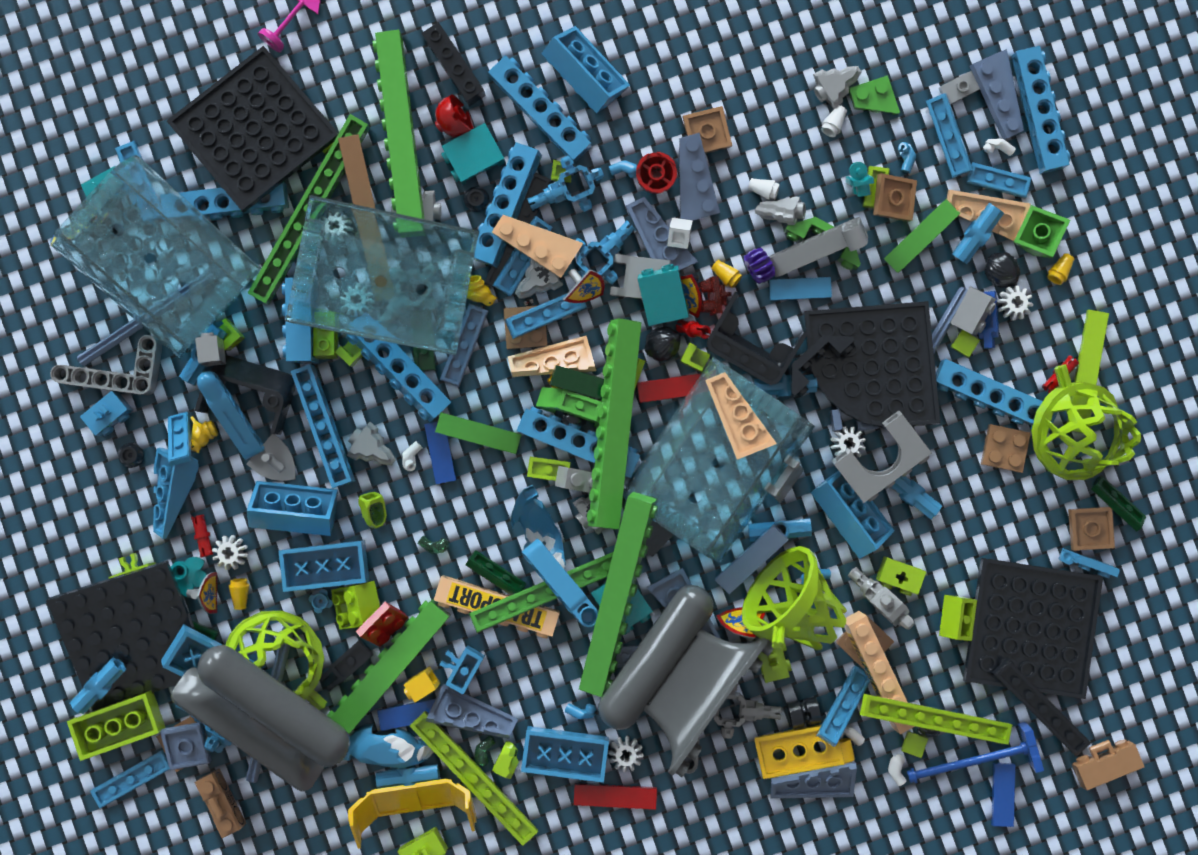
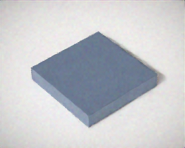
(185, 746)

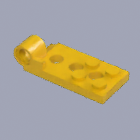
(792, 763)

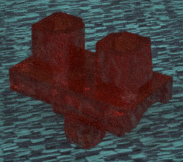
(716, 295)

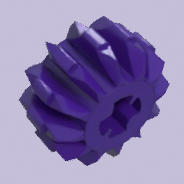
(759, 265)

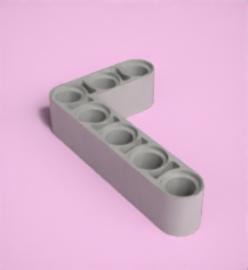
(848, 234)
(114, 378)

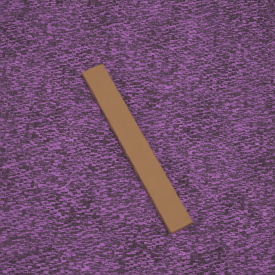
(358, 178)

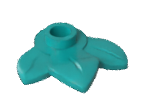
(192, 575)

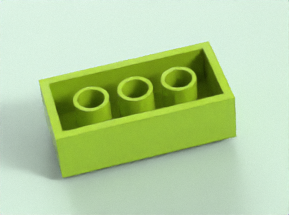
(116, 725)

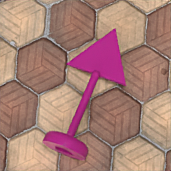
(272, 39)

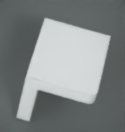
(679, 233)

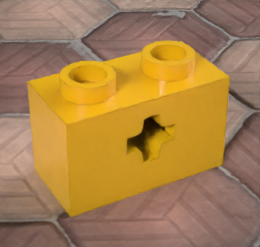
(421, 684)

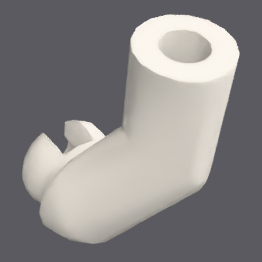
(1001, 144)
(408, 456)
(857, 738)
(895, 767)

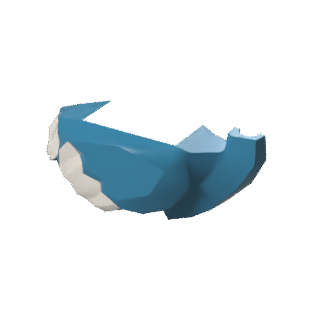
(537, 523)
(389, 750)

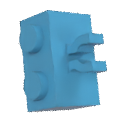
(107, 413)
(464, 669)

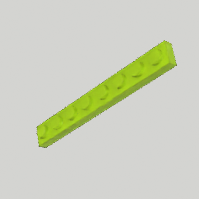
(935, 719)
(474, 779)

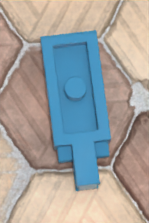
(1086, 563)

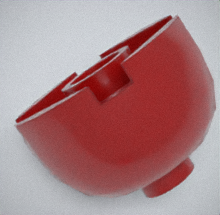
(452, 118)
(656, 172)

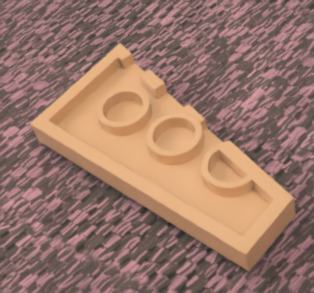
(972, 205)
(540, 245)
(571, 354)

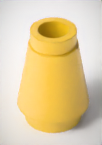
(1060, 270)
(726, 273)
(239, 592)

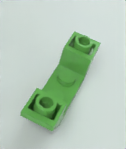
(796, 232)
(570, 403)

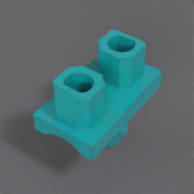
(859, 179)

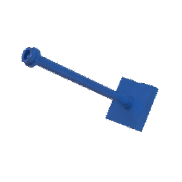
(1027, 747)

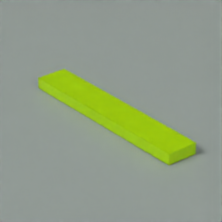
(1090, 356)

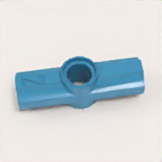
(978, 233)
(193, 368)
(783, 387)
(915, 496)
(793, 528)
(98, 685)
(407, 776)

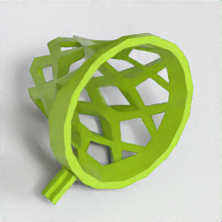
(1059, 401)
(793, 614)
(315, 651)

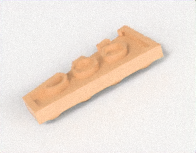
(739, 420)

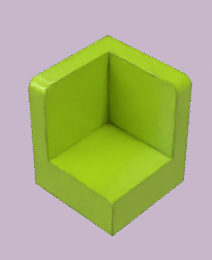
(234, 335)
(349, 353)
(694, 358)

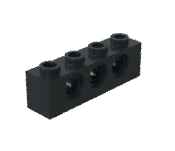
(453, 64)

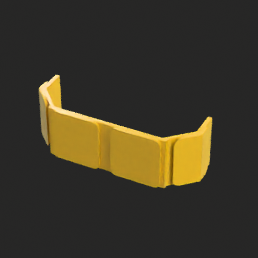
(409, 799)

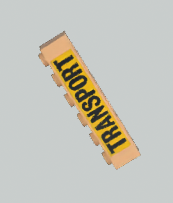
(471, 597)
(874, 662)

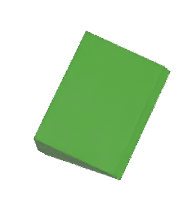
(1041, 232)

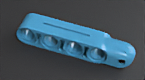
(229, 415)
(560, 583)

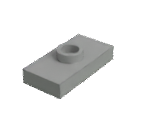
(960, 87)

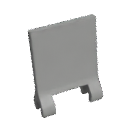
(634, 266)
(786, 480)

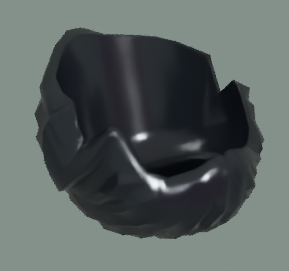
(1002, 270)
(662, 343)

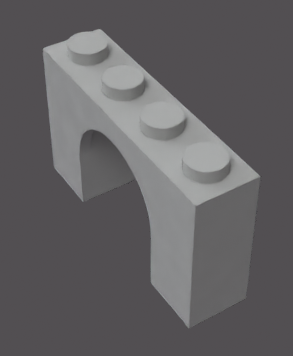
(910, 453)

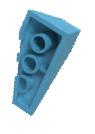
(171, 490)

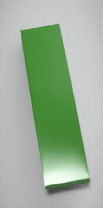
(922, 236)
(478, 433)

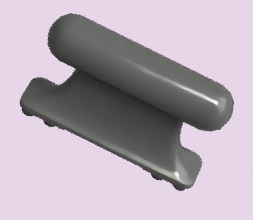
(680, 675)
(261, 716)

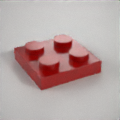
(382, 624)

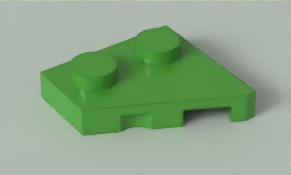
(874, 96)

